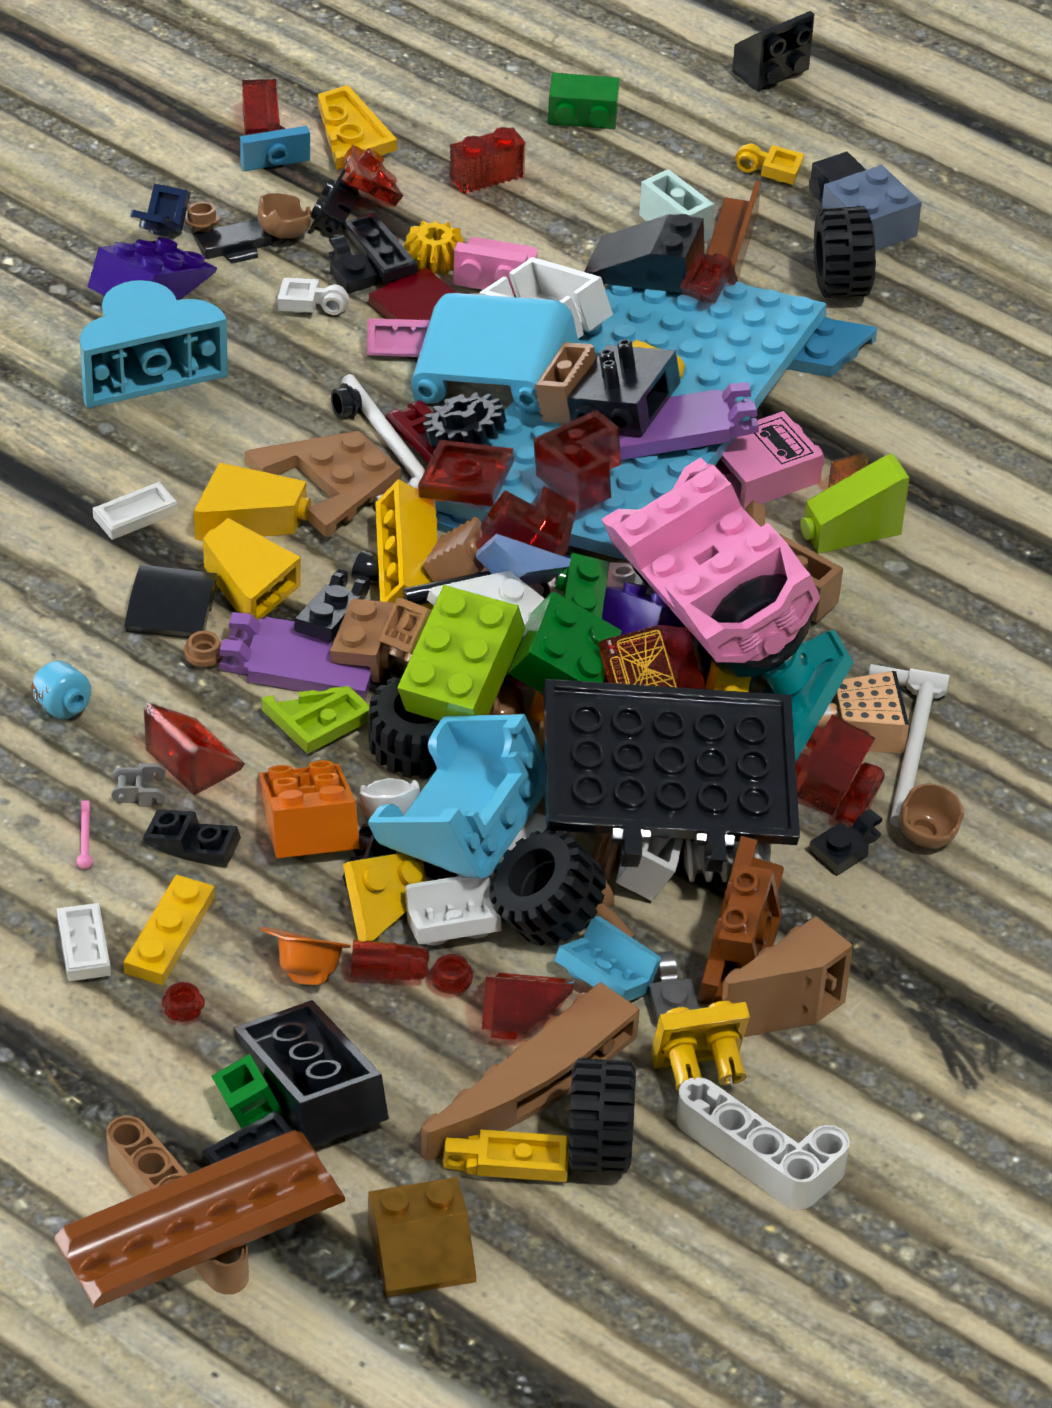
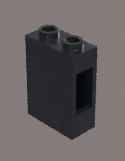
(626, 386)

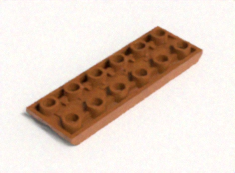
(197, 1217)

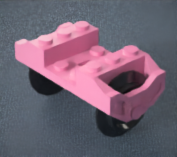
(719, 571)

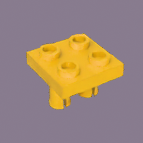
(702, 1035)

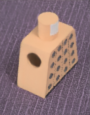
(875, 707)

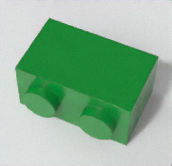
(583, 100)

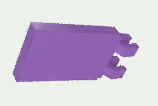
(695, 422)
(285, 658)

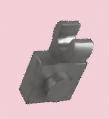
(668, 990)

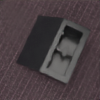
(775, 52)

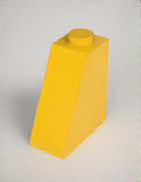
(253, 499)
(250, 568)

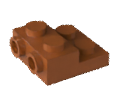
(750, 915)

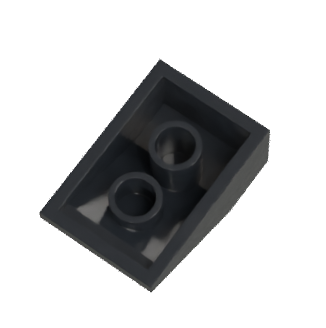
(649, 253)

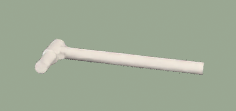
(388, 434)
(926, 687)

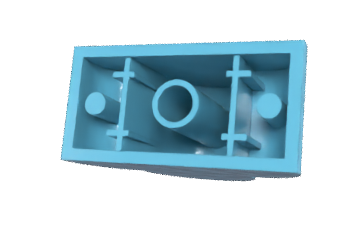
(150, 344)

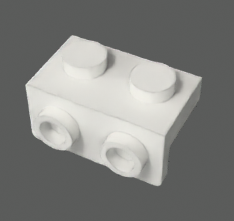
(450, 909)

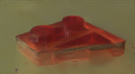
(370, 175)

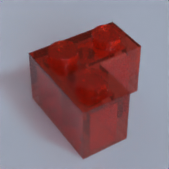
(579, 458)
(541, 524)

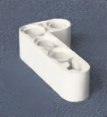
(759, 1151)

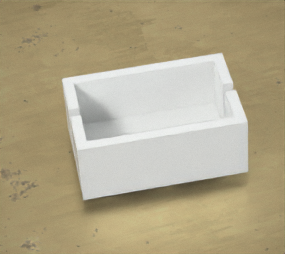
(546, 280)

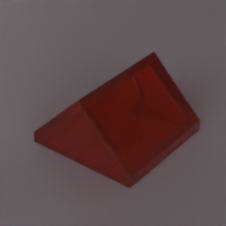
(188, 749)

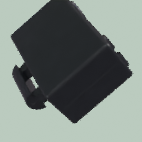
(234, 241)

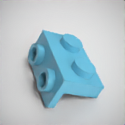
(610, 958)

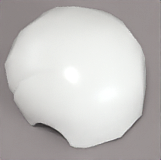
(387, 792)

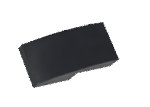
(183, 837)

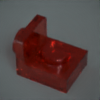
(708, 277)

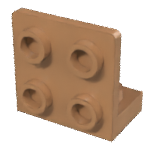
(404, 628)

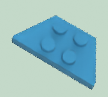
(832, 346)

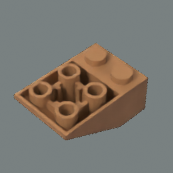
(793, 980)

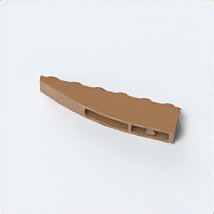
(538, 1070)

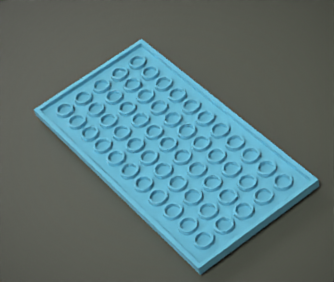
(739, 339)

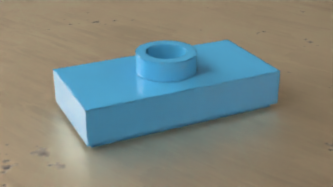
(275, 148)

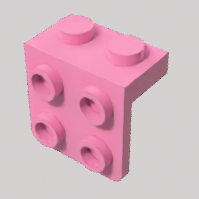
(487, 260)

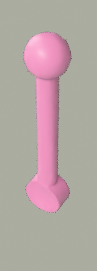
(85, 860)

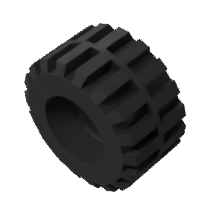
(844, 252)
(398, 735)
(547, 887)
(601, 1115)

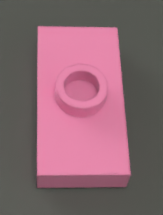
(395, 337)

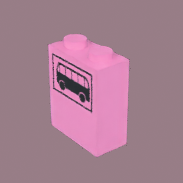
(771, 461)

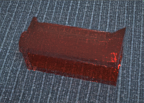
(260, 106)

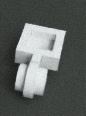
(303, 294)

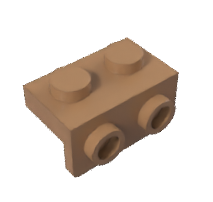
(359, 637)

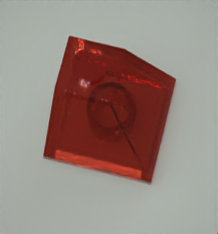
(520, 1001)

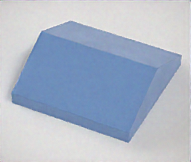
(523, 560)

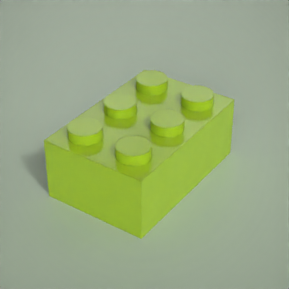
(461, 655)

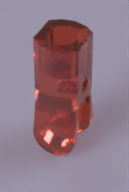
(860, 793)

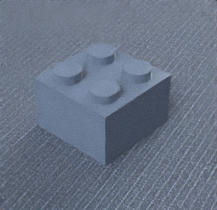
(888, 202)

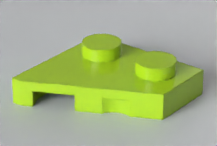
(318, 715)

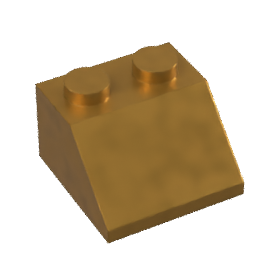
(421, 1236)

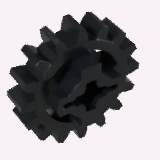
(465, 420)

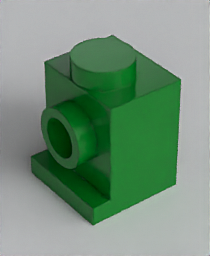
(246, 1091)

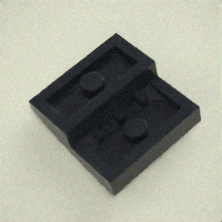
(170, 601)

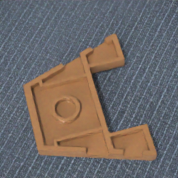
(340, 464)

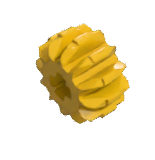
(433, 246)

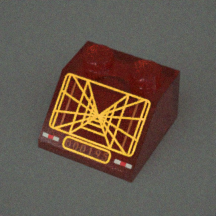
(652, 658)

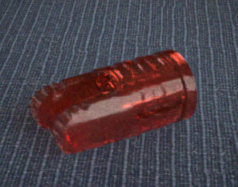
(388, 961)

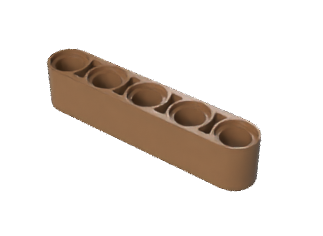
(146, 1164)

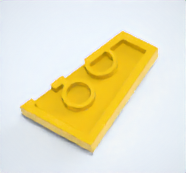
(351, 123)

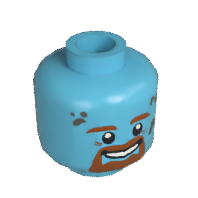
(61, 689)

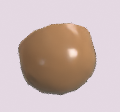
(282, 216)
(931, 816)

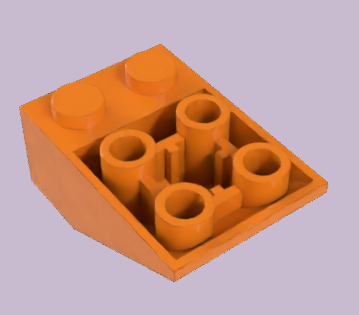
(309, 809)

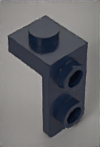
(165, 211)

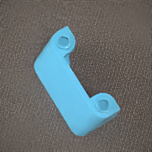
(491, 343)
(475, 800)

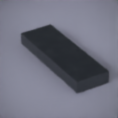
(380, 247)

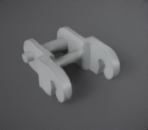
(137, 776)

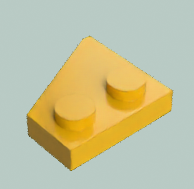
(378, 890)

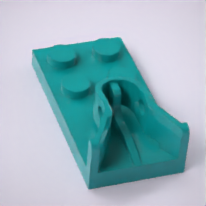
(810, 682)

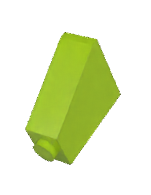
(858, 508)

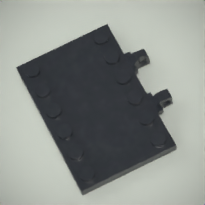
(670, 765)

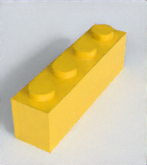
(404, 539)

